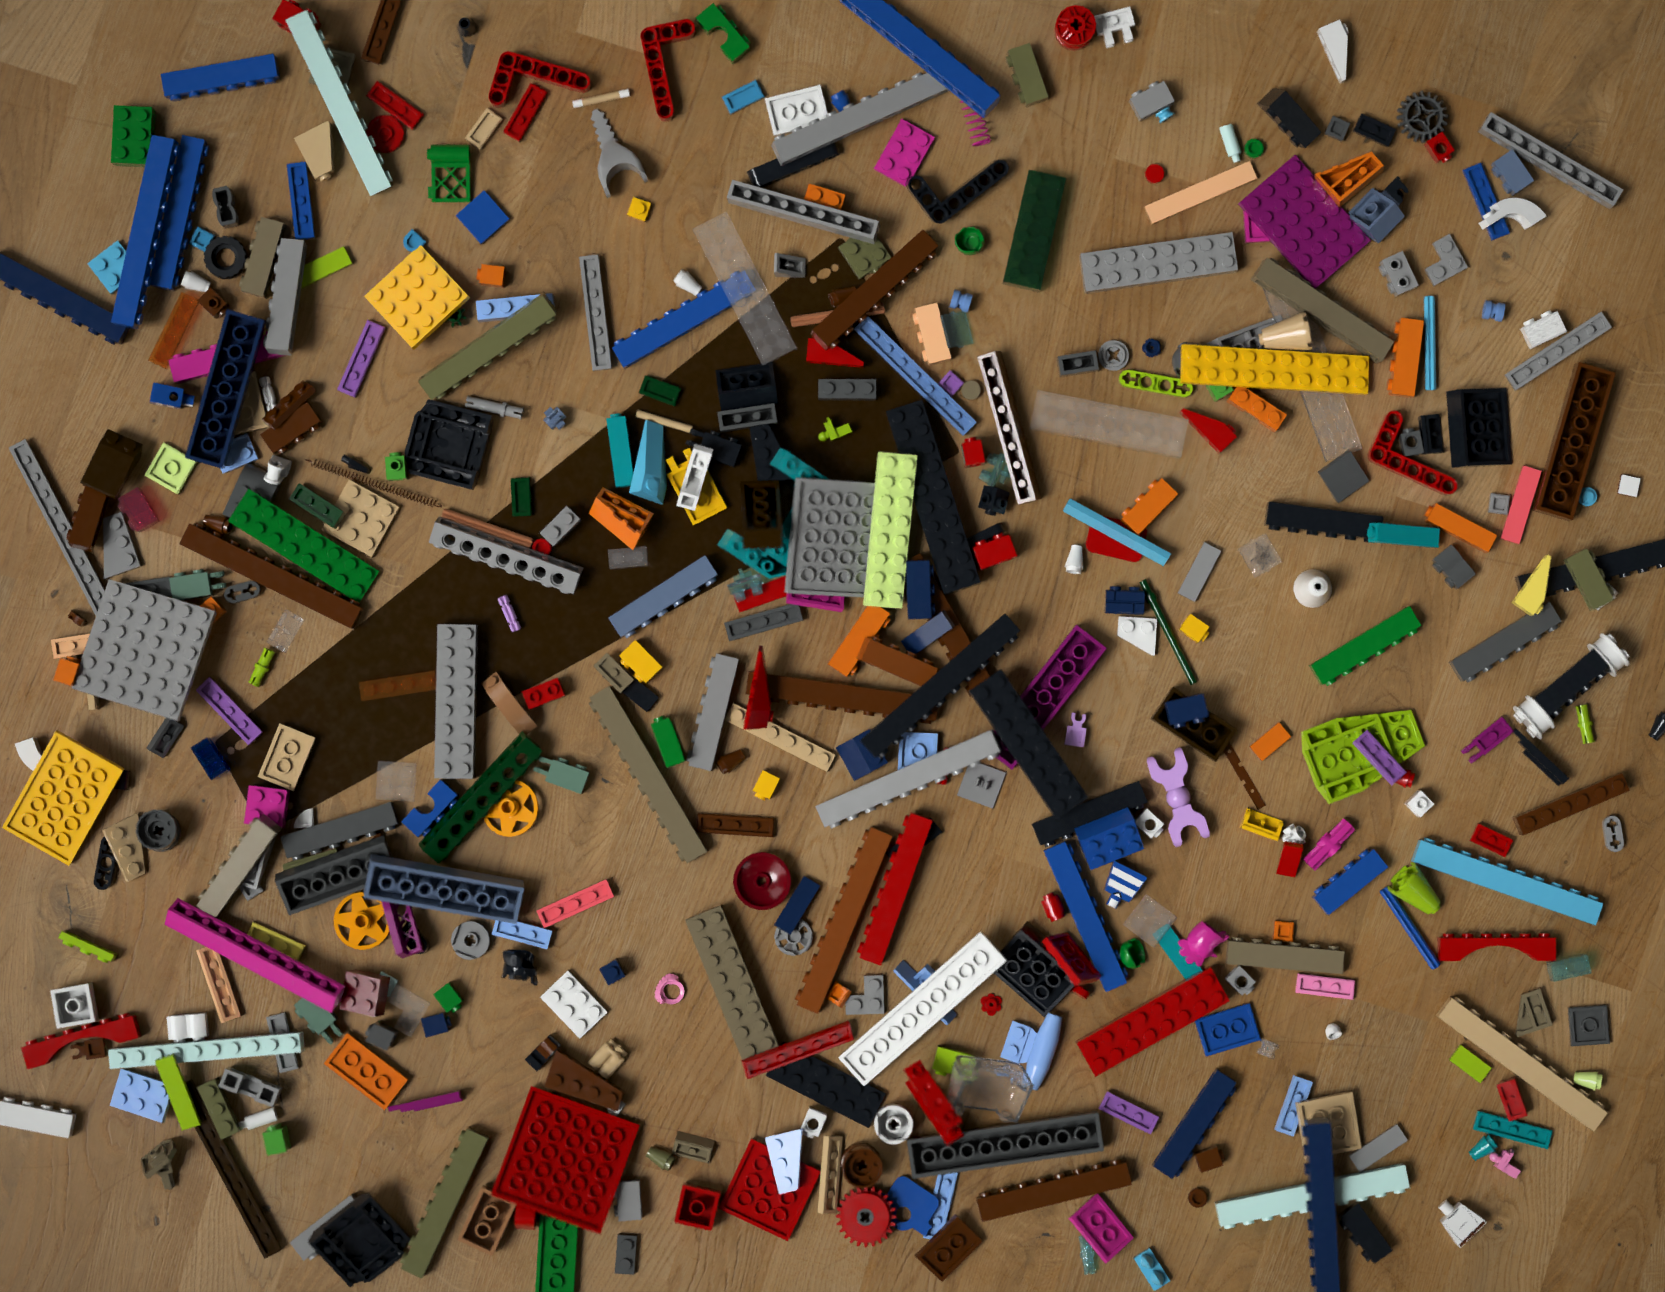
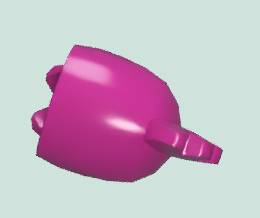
(1201, 943)

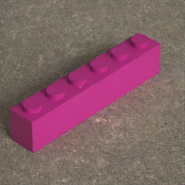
(199, 362)

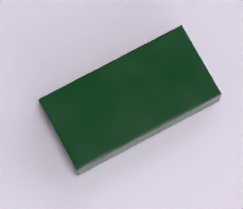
(659, 390)
(521, 497)

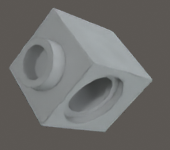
(1232, 977)

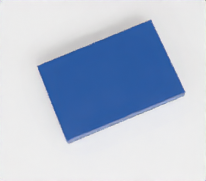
(1227, 1029)

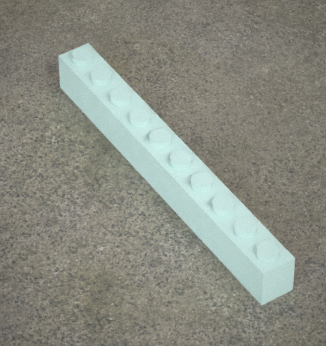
(338, 102)
(208, 1049)
(1293, 1198)

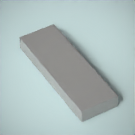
(1199, 572)
(279, 1024)
(1378, 1148)

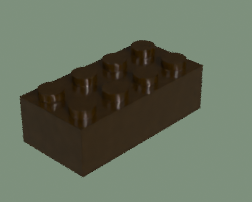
(761, 514)
(1206, 737)

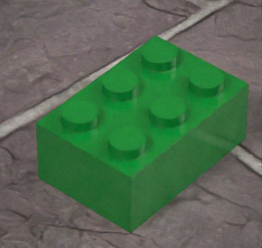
(132, 135)

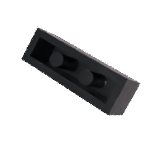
(1364, 1233)

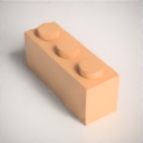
(931, 334)

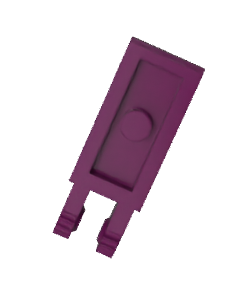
(1488, 738)

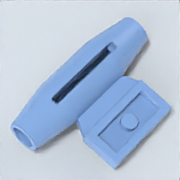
(1034, 1047)

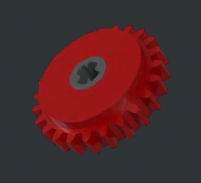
(852, 1216)

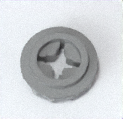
(1123, 355)

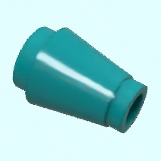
(1484, 1147)

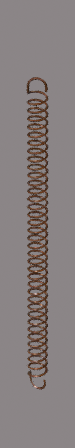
(373, 483)

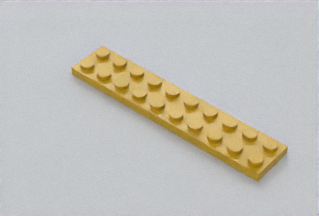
(1274, 369)

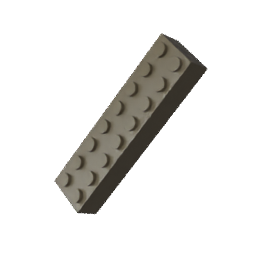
(731, 982)

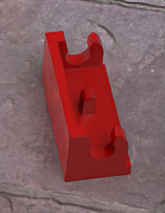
(1512, 1099)

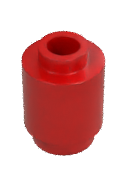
(1053, 906)

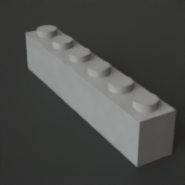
(286, 296)
(713, 712)

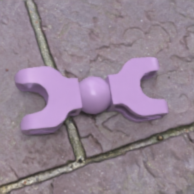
(1178, 797)

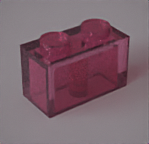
(138, 510)

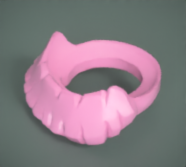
(668, 979)

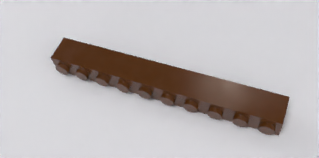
(271, 576)
(835, 695)

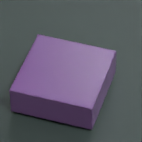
(950, 383)

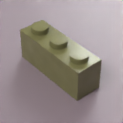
(1026, 75)
(1589, 579)
(219, 1108)

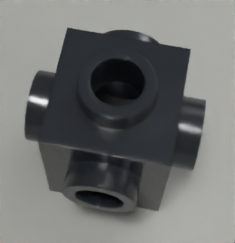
(993, 500)

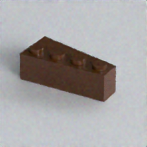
(579, 1081)

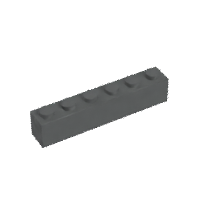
(1504, 642)
(339, 830)

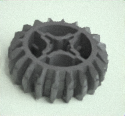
(1418, 110)

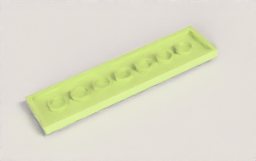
(890, 530)

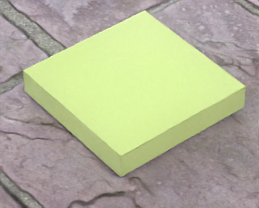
(170, 468)

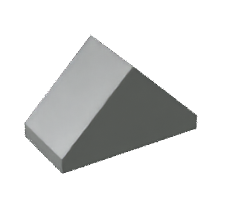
(789, 266)

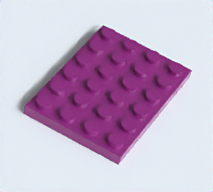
(1304, 222)

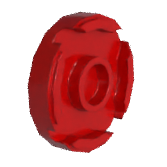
(386, 133)

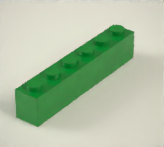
(1365, 645)

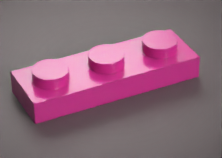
(825, 602)

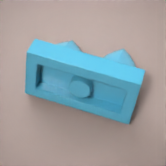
(1151, 1269)

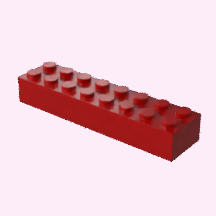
(1152, 1021)

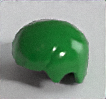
(969, 241)
(1132, 953)

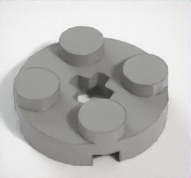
(460, 945)

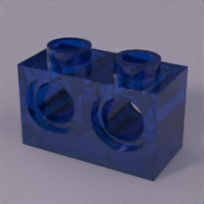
(210, 758)

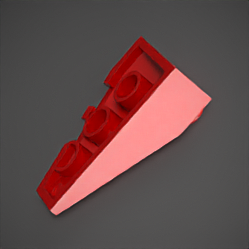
(759, 702)

